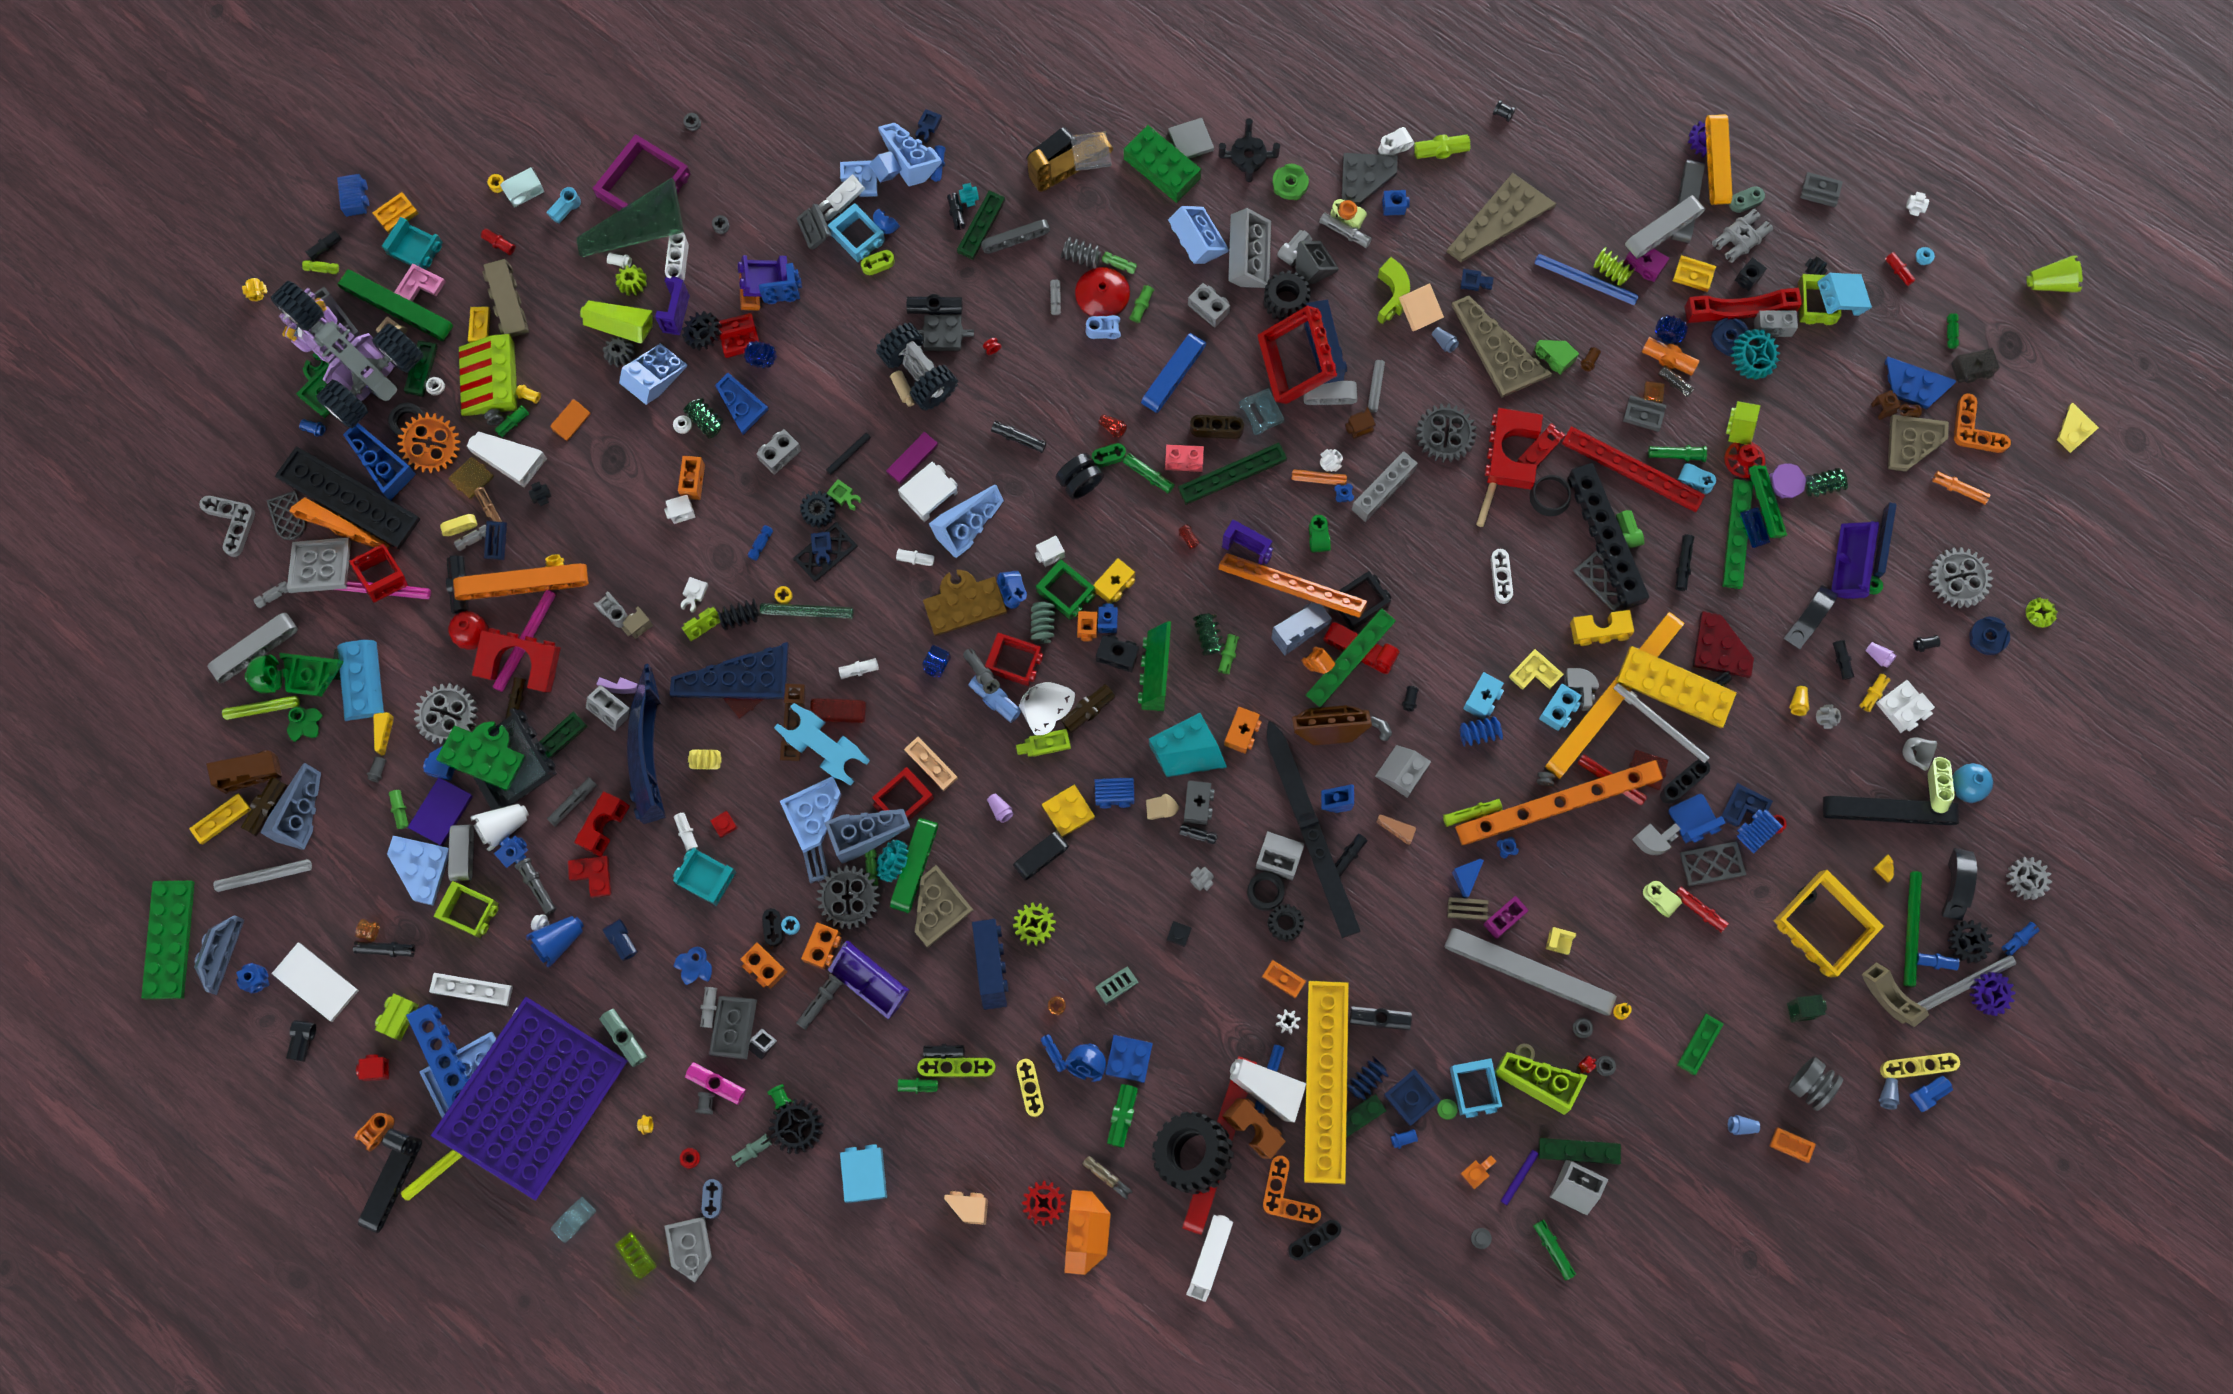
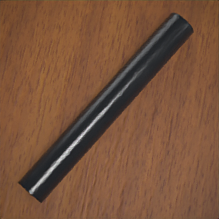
(848, 453)

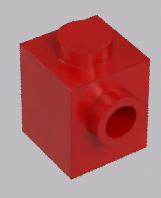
(373, 1068)

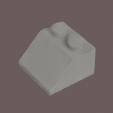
(1403, 769)

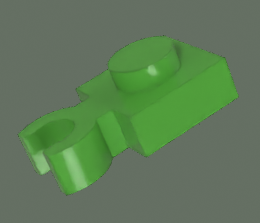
(842, 493)

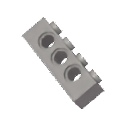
(1384, 486)

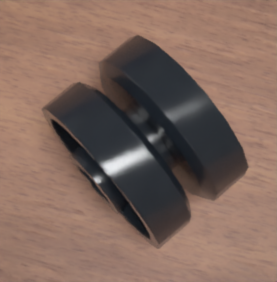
(1079, 476)

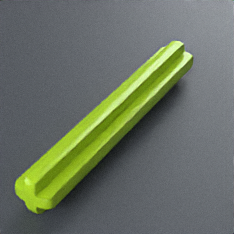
(260, 707)

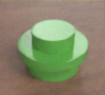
(1447, 1109)

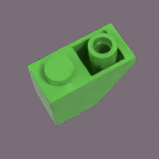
(1557, 354)

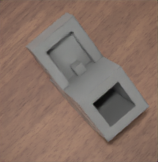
(1583, 682)
(1653, 842)

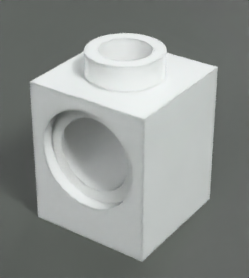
(679, 509)
(1049, 551)

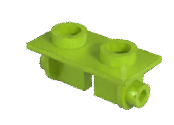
(695, 628)

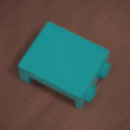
(412, 244)
(704, 876)

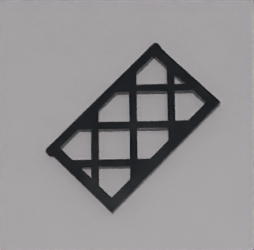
(825, 567)

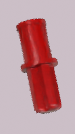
(498, 241)
(1900, 268)

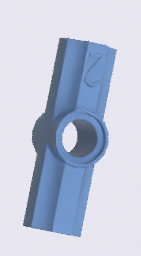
(997, 701)

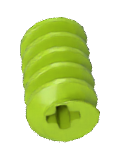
(1613, 267)

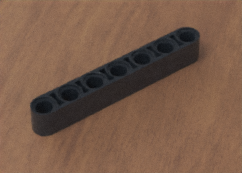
(1887, 810)

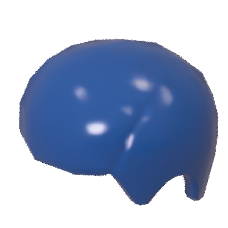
(886, 224)

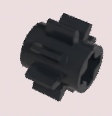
(1816, 266)
(540, 493)

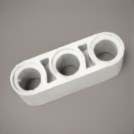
(677, 250)

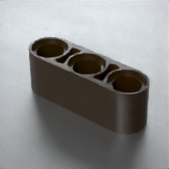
(1224, 432)

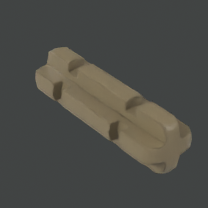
(1100, 1172)

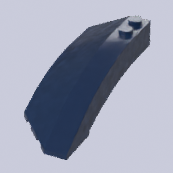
(641, 750)

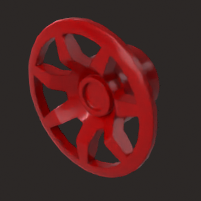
(1745, 456)

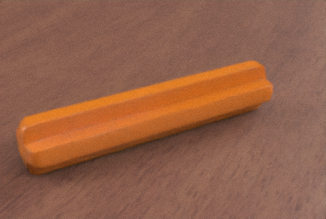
(1319, 477)

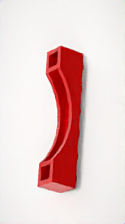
(1715, 309)

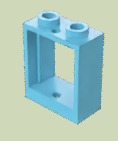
(844, 221)
(1471, 1067)

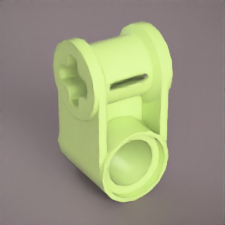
(1354, 222)
(1663, 899)

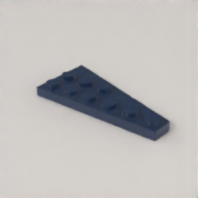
(747, 677)

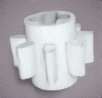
(1917, 203)
(1331, 460)
(1291, 1017)

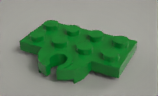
(314, 385)
(482, 754)

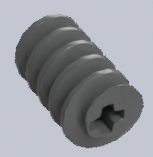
(1082, 253)

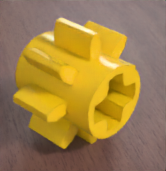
(254, 289)

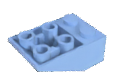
(651, 373)

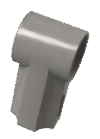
(1288, 251)

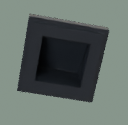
(761, 1043)

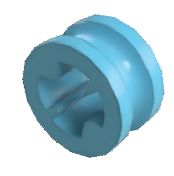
(796, 926)

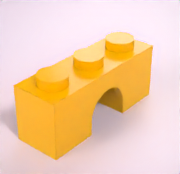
(1586, 631)

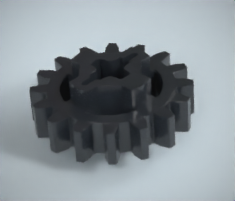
(701, 330)
(1961, 941)

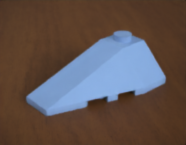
(913, 157)
(962, 523)

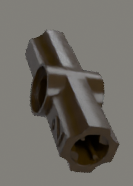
(1088, 708)
(263, 805)

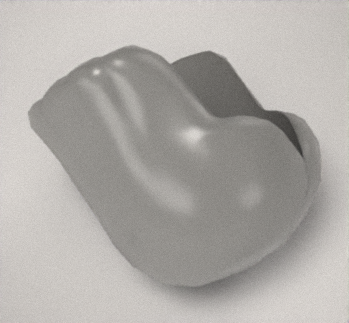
(1925, 752)

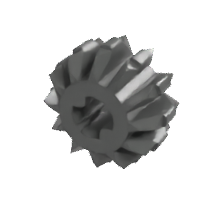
(616, 345)

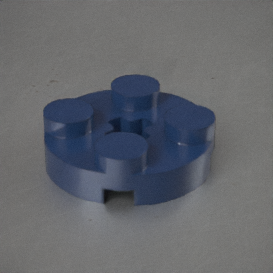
(1720, 338)
(1979, 640)

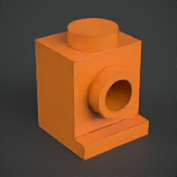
(1087, 619)

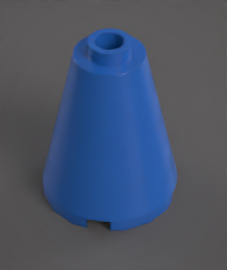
(555, 939)

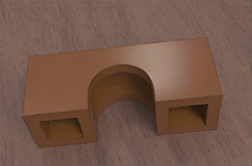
(1266, 1139)

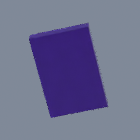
(440, 811)

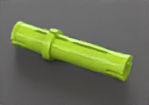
(1479, 810)

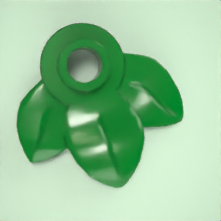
(305, 725)

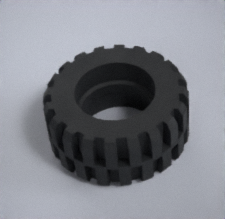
(1212, 1166)

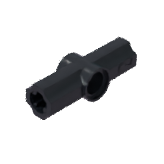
(946, 305)
(455, 569)
(1367, 1017)

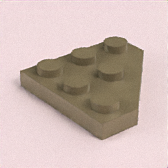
(1913, 440)
(938, 907)

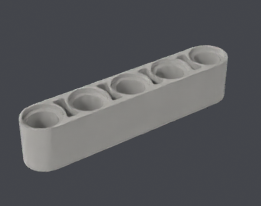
(1664, 226)
(253, 646)

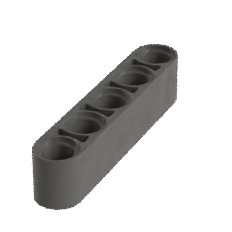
(1690, 185)

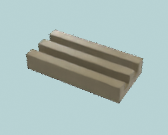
(1484, 917)

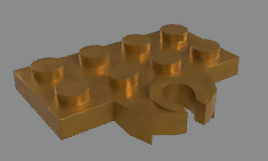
(963, 603)

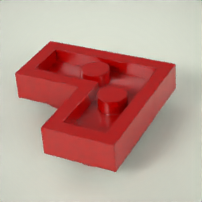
(594, 869)

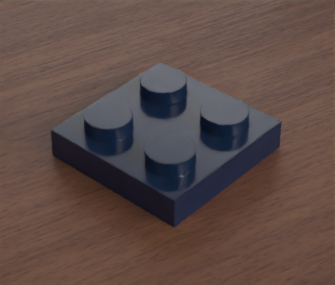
(1412, 1097)

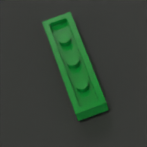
(1767, 501)

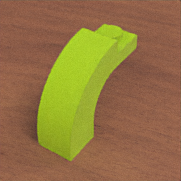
(1397, 279)

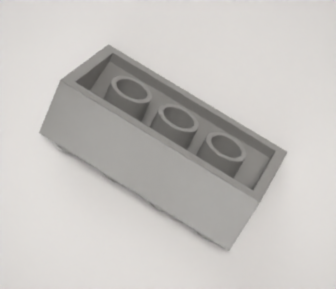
(1249, 249)

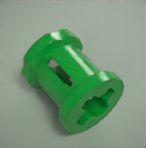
(779, 1096)

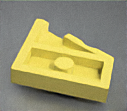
(2075, 428)

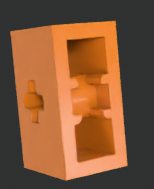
(691, 477)
(1242, 719)

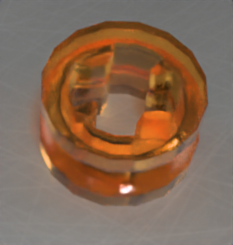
(1061, 1009)

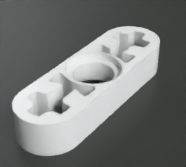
(1498, 589)

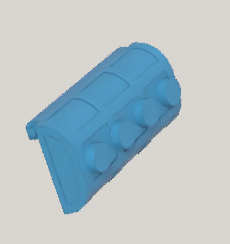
(360, 679)

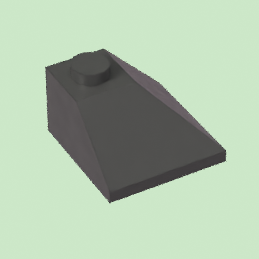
(1314, 261)

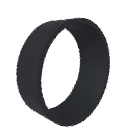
(1549, 511)

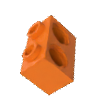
(816, 944)
(766, 962)

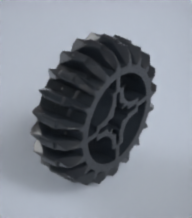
(804, 1123)

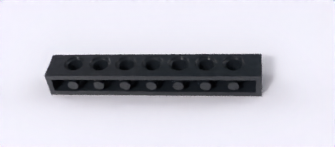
(1587, 475)

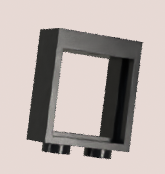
(1384, 595)

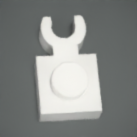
(693, 591)

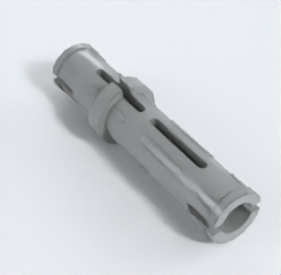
(1349, 232)

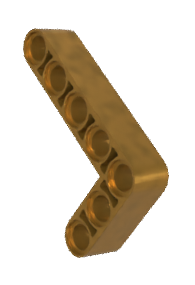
(1049, 173)

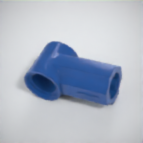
(1926, 1096)

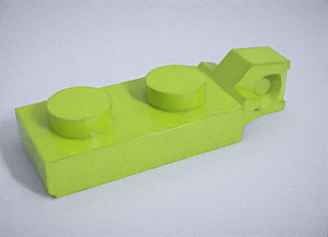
(1045, 744)

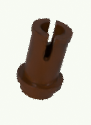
(1588, 363)
(1911, 410)

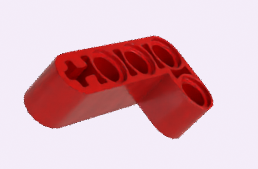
(1378, 658)

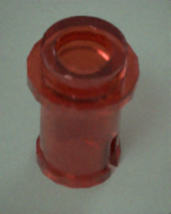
(1188, 536)

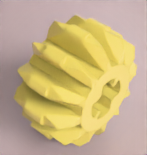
(704, 759)

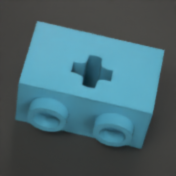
(1486, 685)

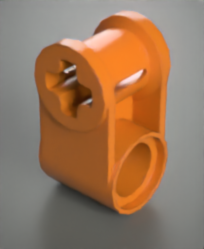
(1318, 661)
(371, 1133)

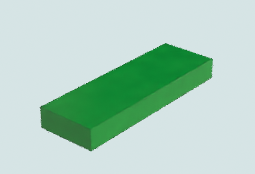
(1700, 1044)

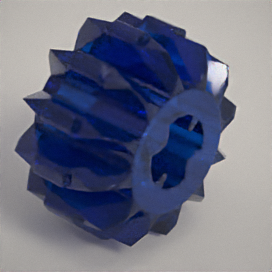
(1671, 329)
(760, 354)

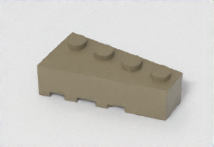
(505, 298)

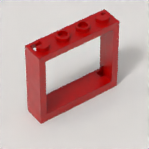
(1273, 362)

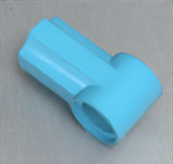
(563, 206)

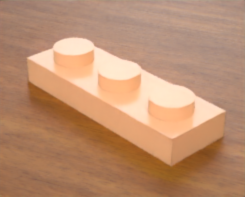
(930, 763)

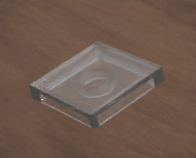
(1090, 151)

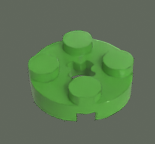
(1284, 174)

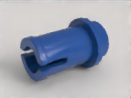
(317, 429)
(1404, 1138)

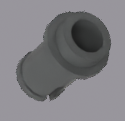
(376, 769)

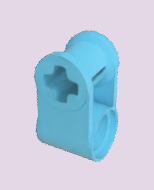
(1695, 478)

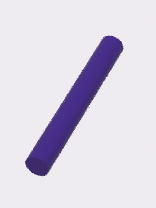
(1519, 1177)

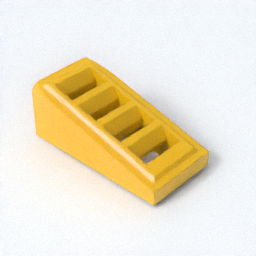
(382, 729)

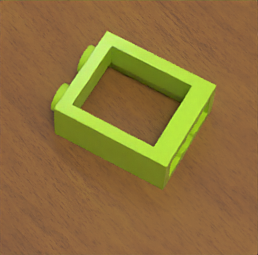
(1809, 281)
(450, 900)

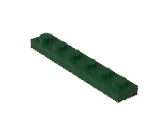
(1232, 473)

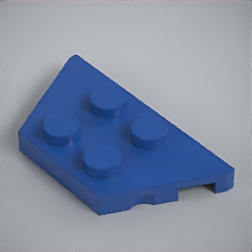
(1916, 384)

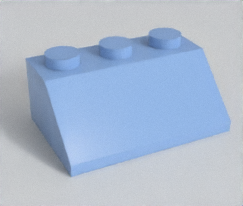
(1197, 234)

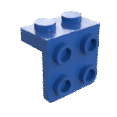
(782, 290)
(1695, 819)

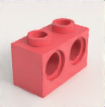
(1184, 458)

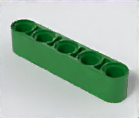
(917, 858)

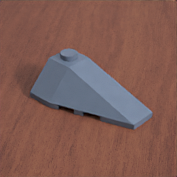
(859, 834)

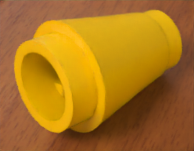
(1800, 702)

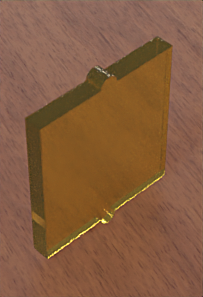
(470, 477)

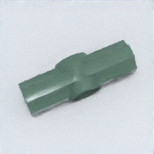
(630, 1047)

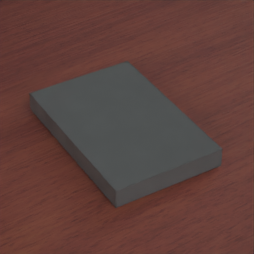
(733, 1027)

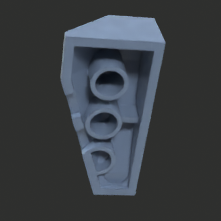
(293, 814)

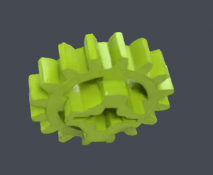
(1042, 919)

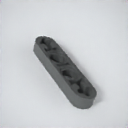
(1015, 236)

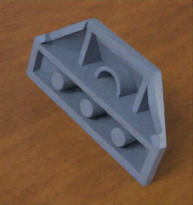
(216, 952)

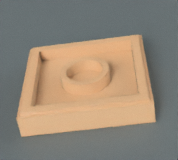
(1421, 307)

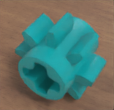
(968, 194)

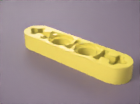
(1919, 1063)

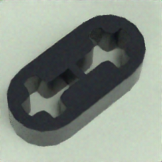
(767, 928)

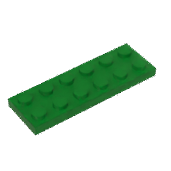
(168, 940)

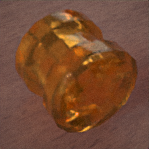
(367, 930)

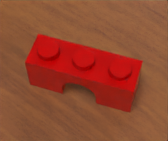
(606, 809)

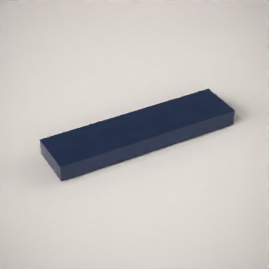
(1884, 540)

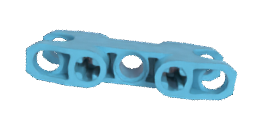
(810, 735)

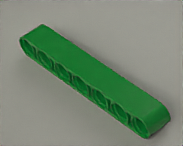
(395, 305)

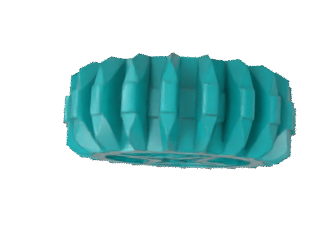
(1748, 355)

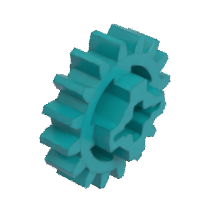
(892, 860)

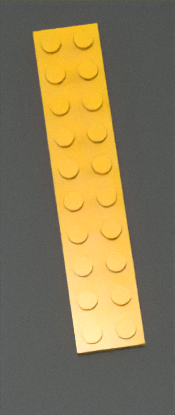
(1326, 1083)

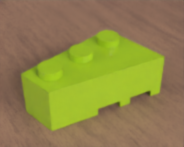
(1742, 422)

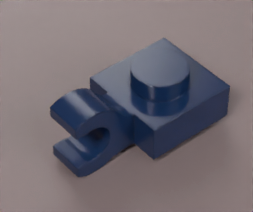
(1472, 280)

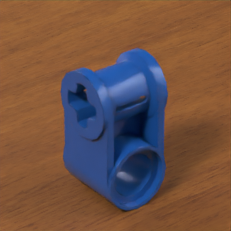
(1011, 586)

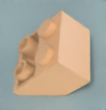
(970, 1208)

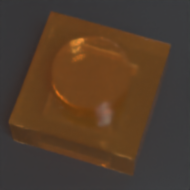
(1653, 392)

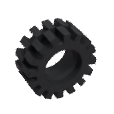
(1285, 910)

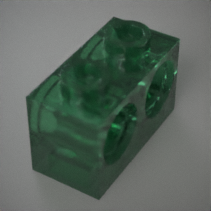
(1806, 1008)

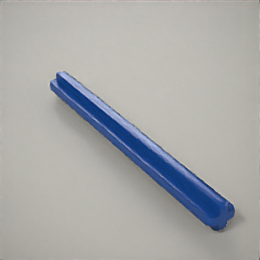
(1586, 279)

